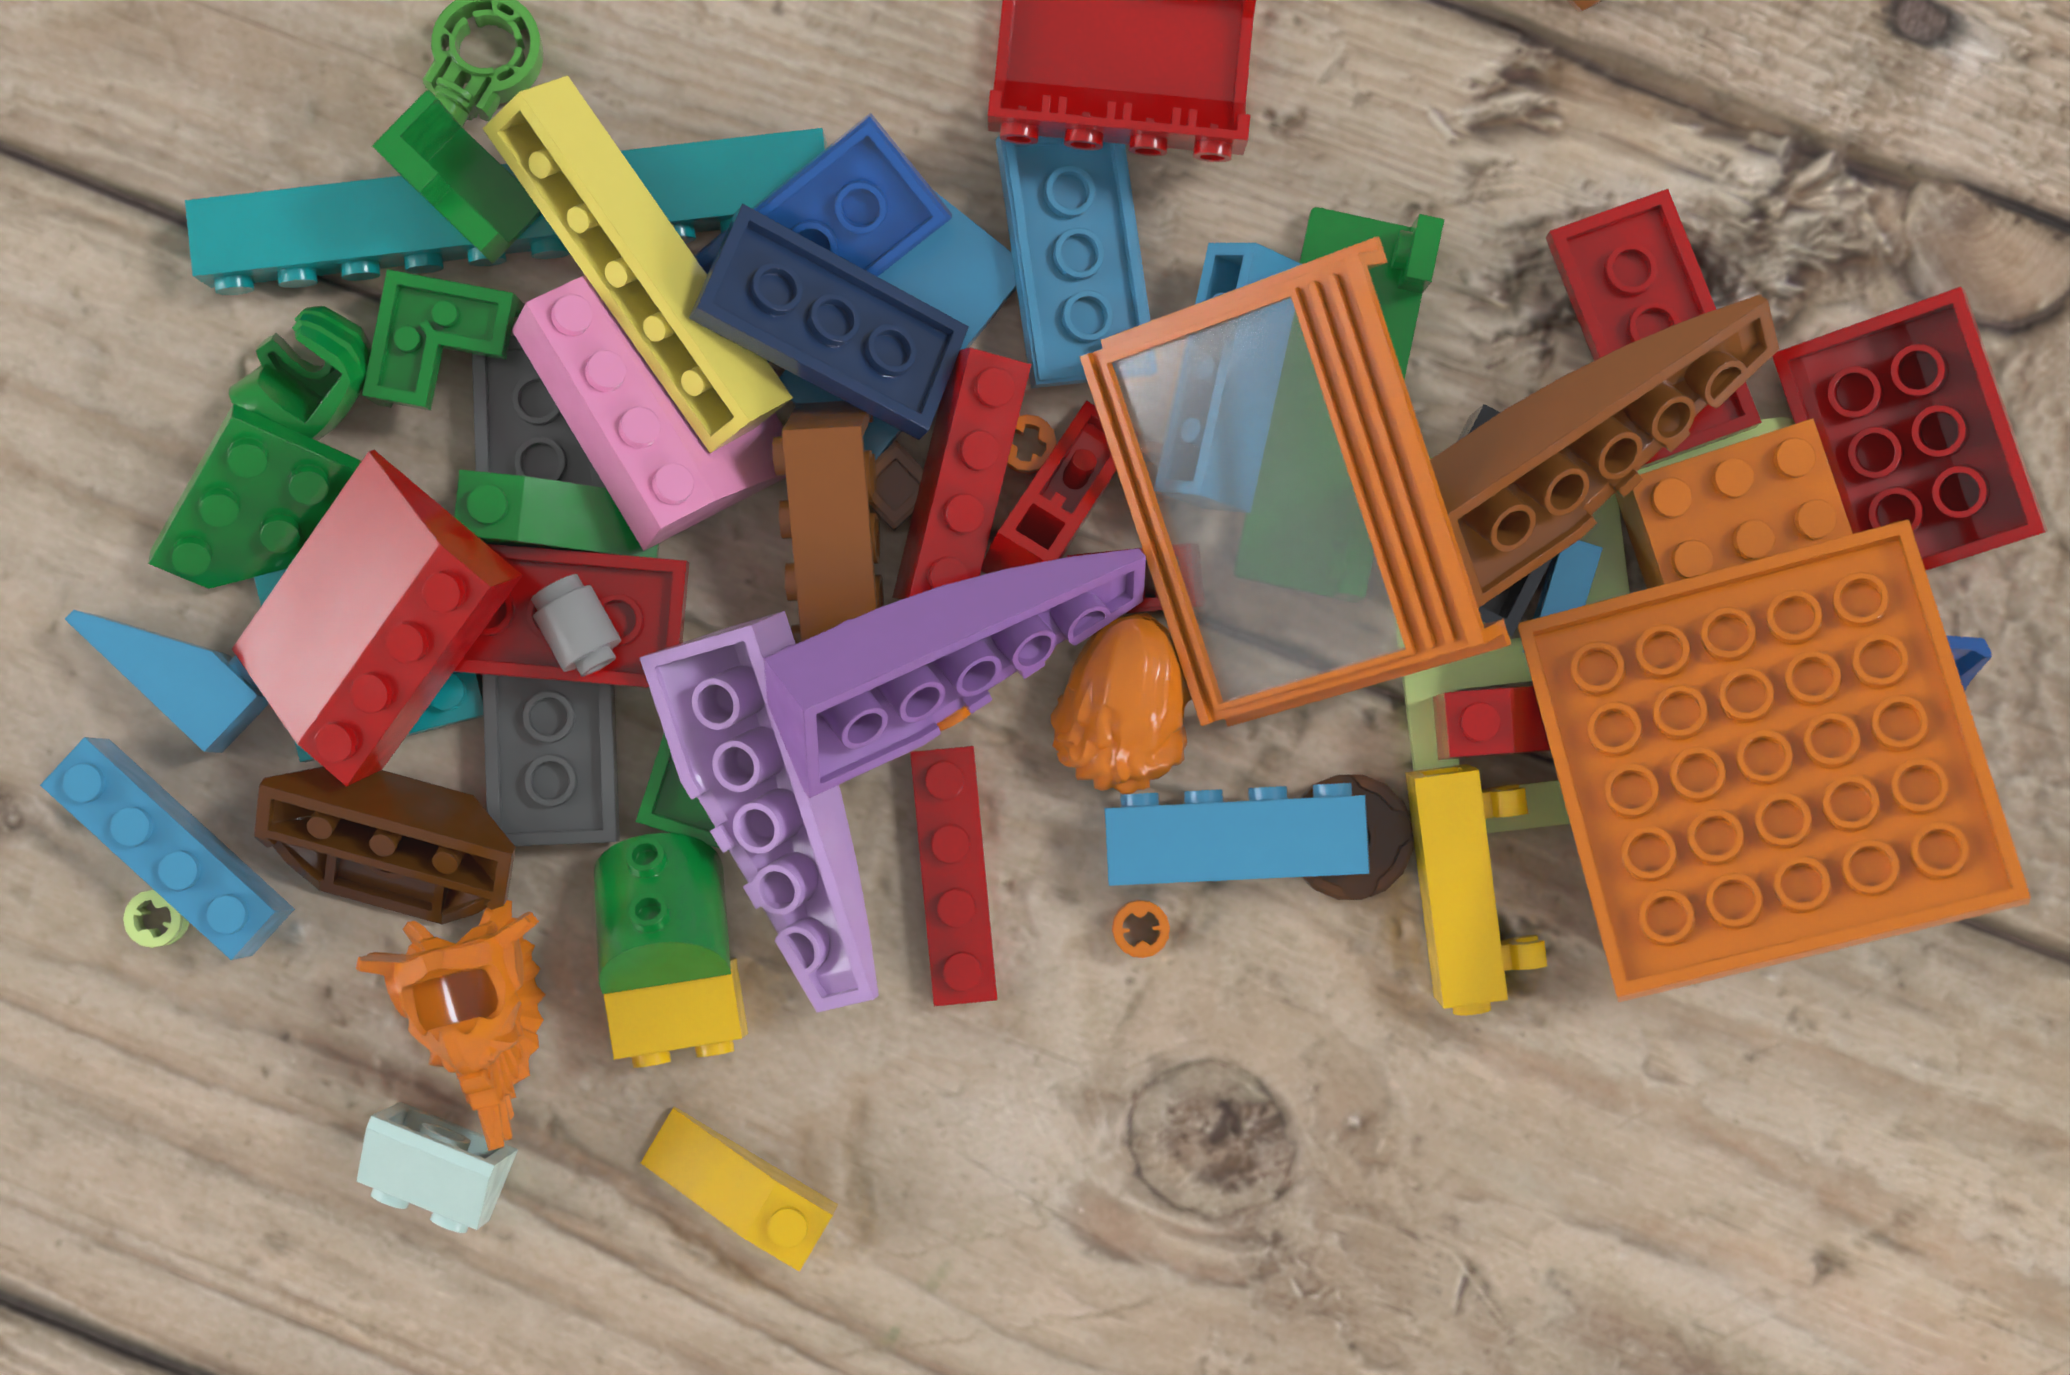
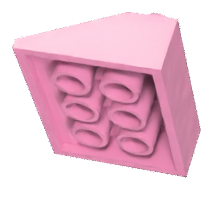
(630, 423)

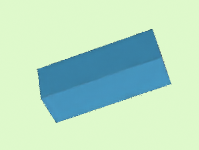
(1568, 579)

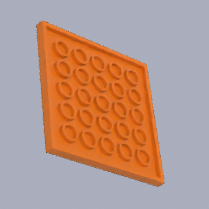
(1770, 763)

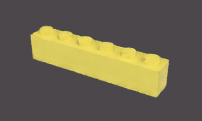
(632, 259)

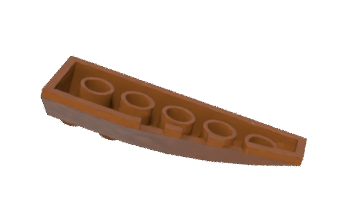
(1548, 462)

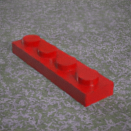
(953, 876)

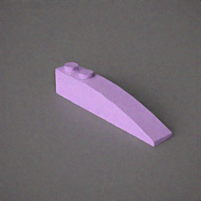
(785, 844)

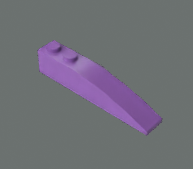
(901, 669)

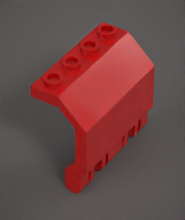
(1125, 74)

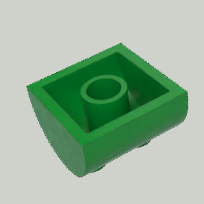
(660, 913)

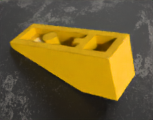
(739, 1188)

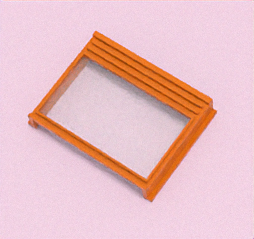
(1286, 492)

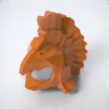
(471, 1007)

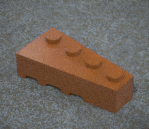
(828, 515)

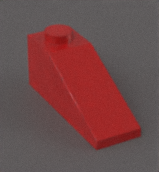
(1057, 497)
(1488, 723)

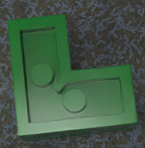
(458, 176)
(422, 318)

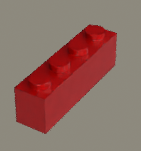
(963, 472)

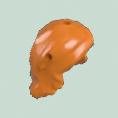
(1123, 707)

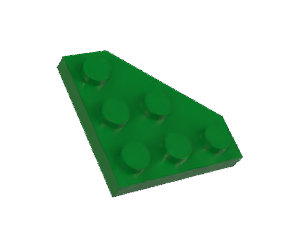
(250, 502)

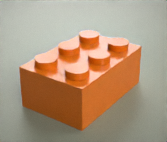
(1734, 506)

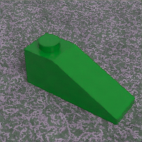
(543, 514)

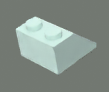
(433, 1166)

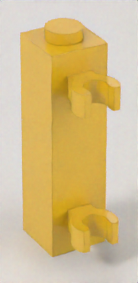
(1459, 889)

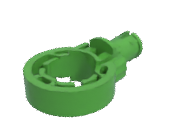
(485, 85)

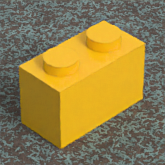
(677, 1016)

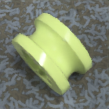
(152, 937)

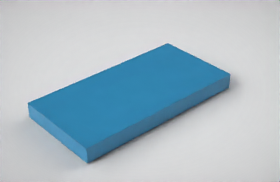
(1071, 252)
(952, 270)

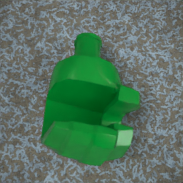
(300, 393)

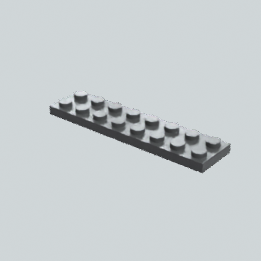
(544, 739)

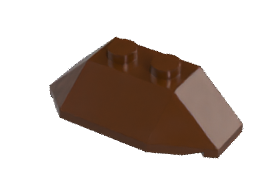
(388, 842)

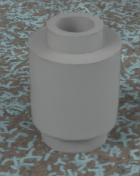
(575, 625)

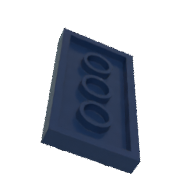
(829, 322)

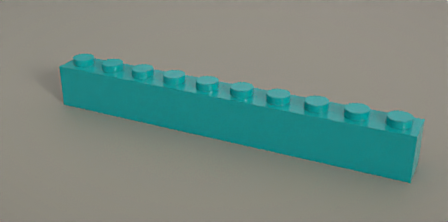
(388, 224)

